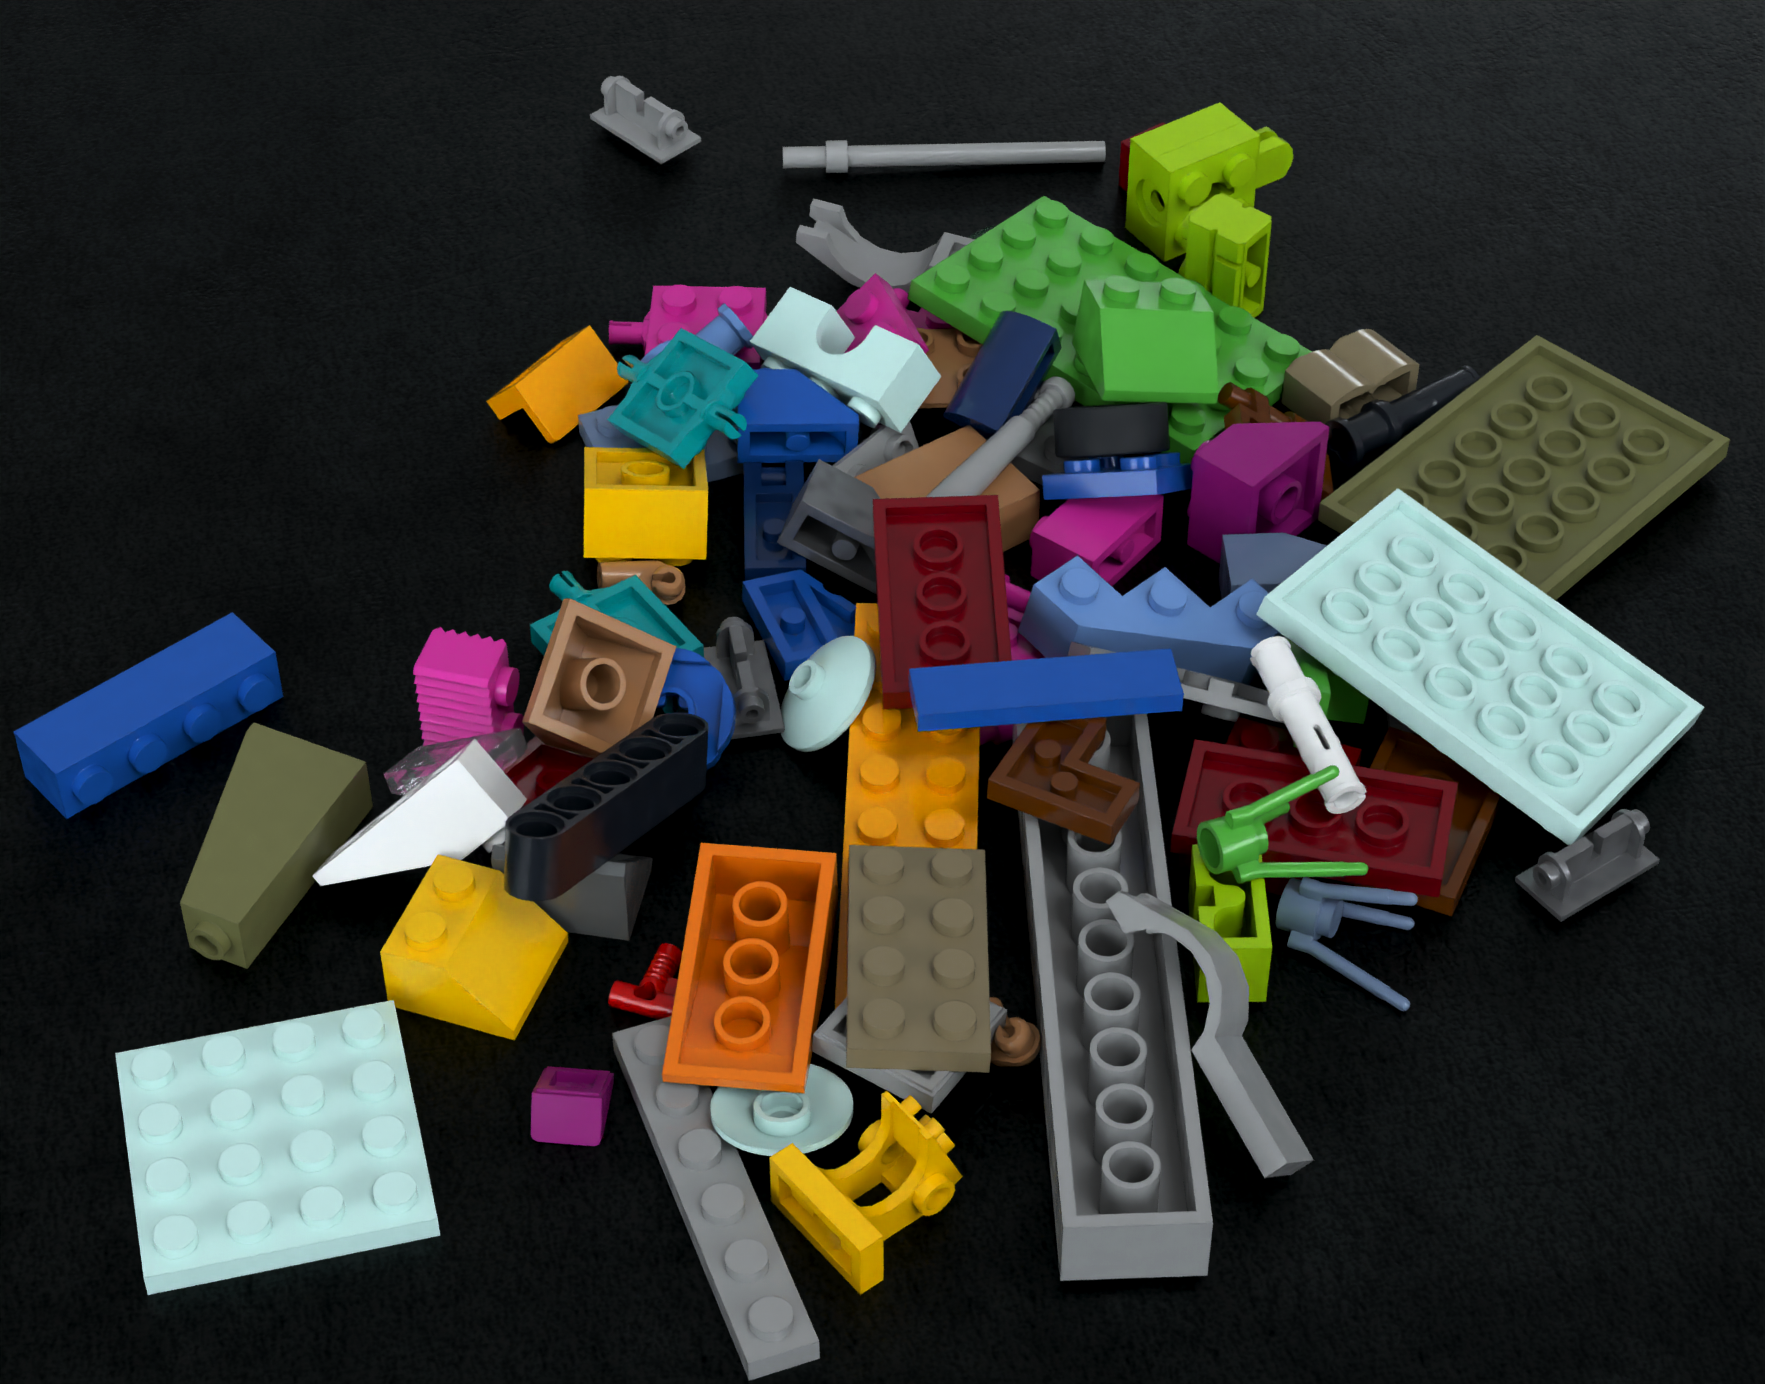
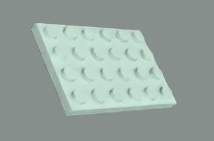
(1481, 665)

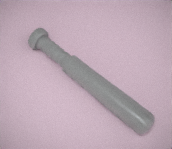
(1010, 440)

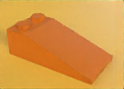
(752, 968)

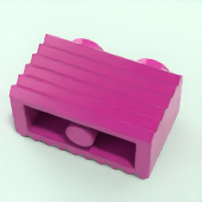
(465, 687)

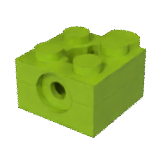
(1190, 163)

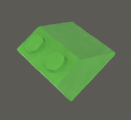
(1147, 340)

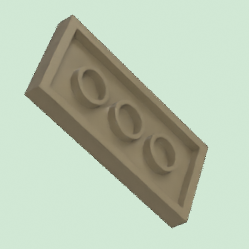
(917, 959)

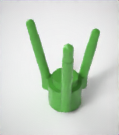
(1240, 837)

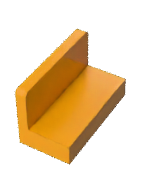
(562, 384)

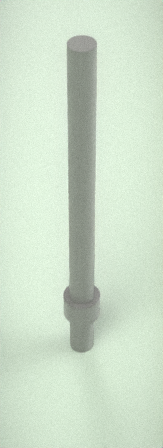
(838, 156)

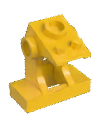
(894, 1150)

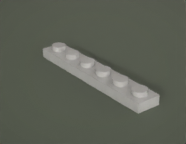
(718, 1210)

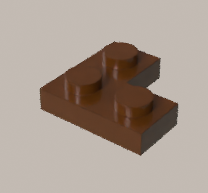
(1051, 779)

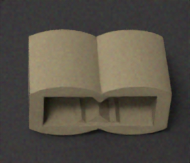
(1347, 377)

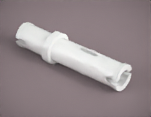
(1296, 703)

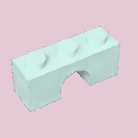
(878, 379)

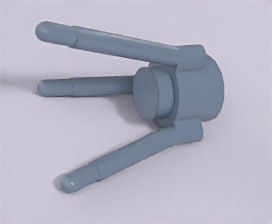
(1315, 910)

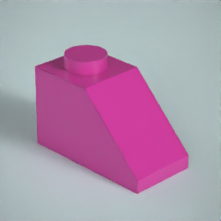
(1102, 531)

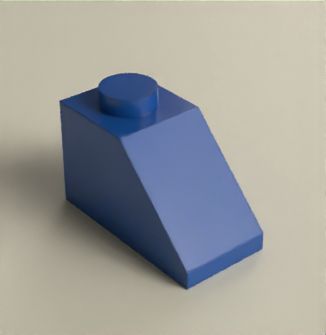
(793, 420)

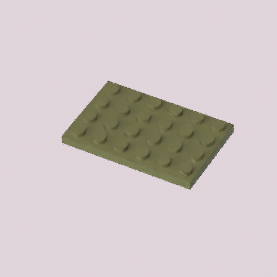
(1541, 465)

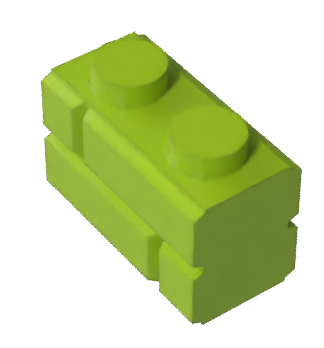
(1228, 251)

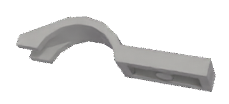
(857, 259)
(1221, 1047)

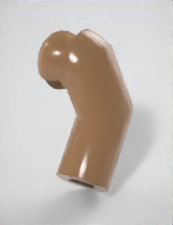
(662, 579)

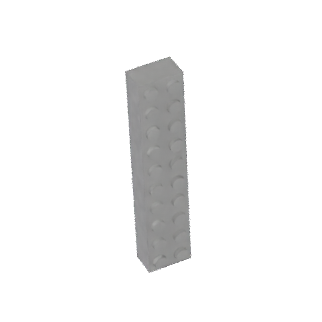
(1114, 1042)

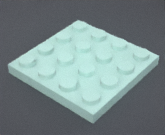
(273, 1147)

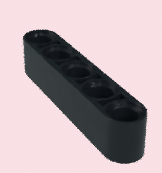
(604, 806)

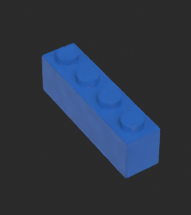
(149, 714)

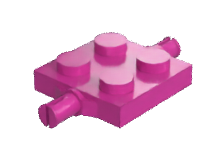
(692, 310)

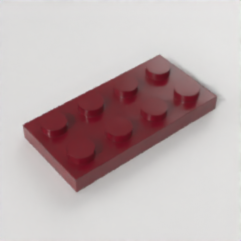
(938, 587)
(1395, 830)

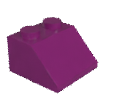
(1256, 482)

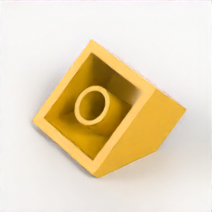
(644, 506)
(470, 950)

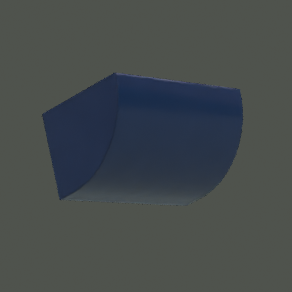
(1004, 373)

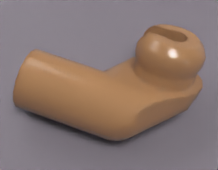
(1015, 1043)

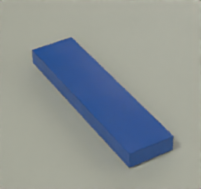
(1045, 689)

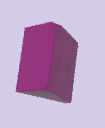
(571, 1105)

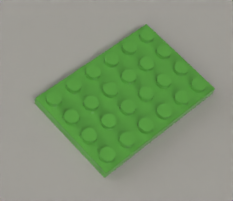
(1039, 269)

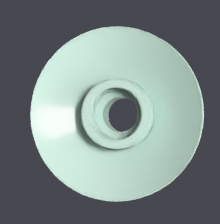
(827, 693)
(772, 1120)

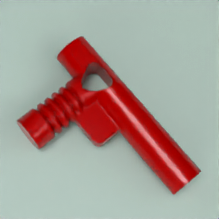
(656, 985)

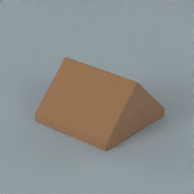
(595, 681)

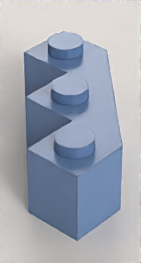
(1154, 615)

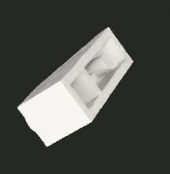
(443, 815)

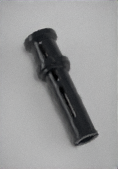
(1385, 422)

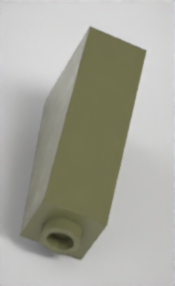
(270, 833)

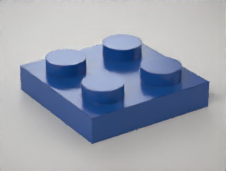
(1119, 477)

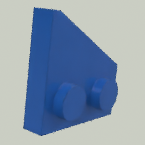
(796, 616)

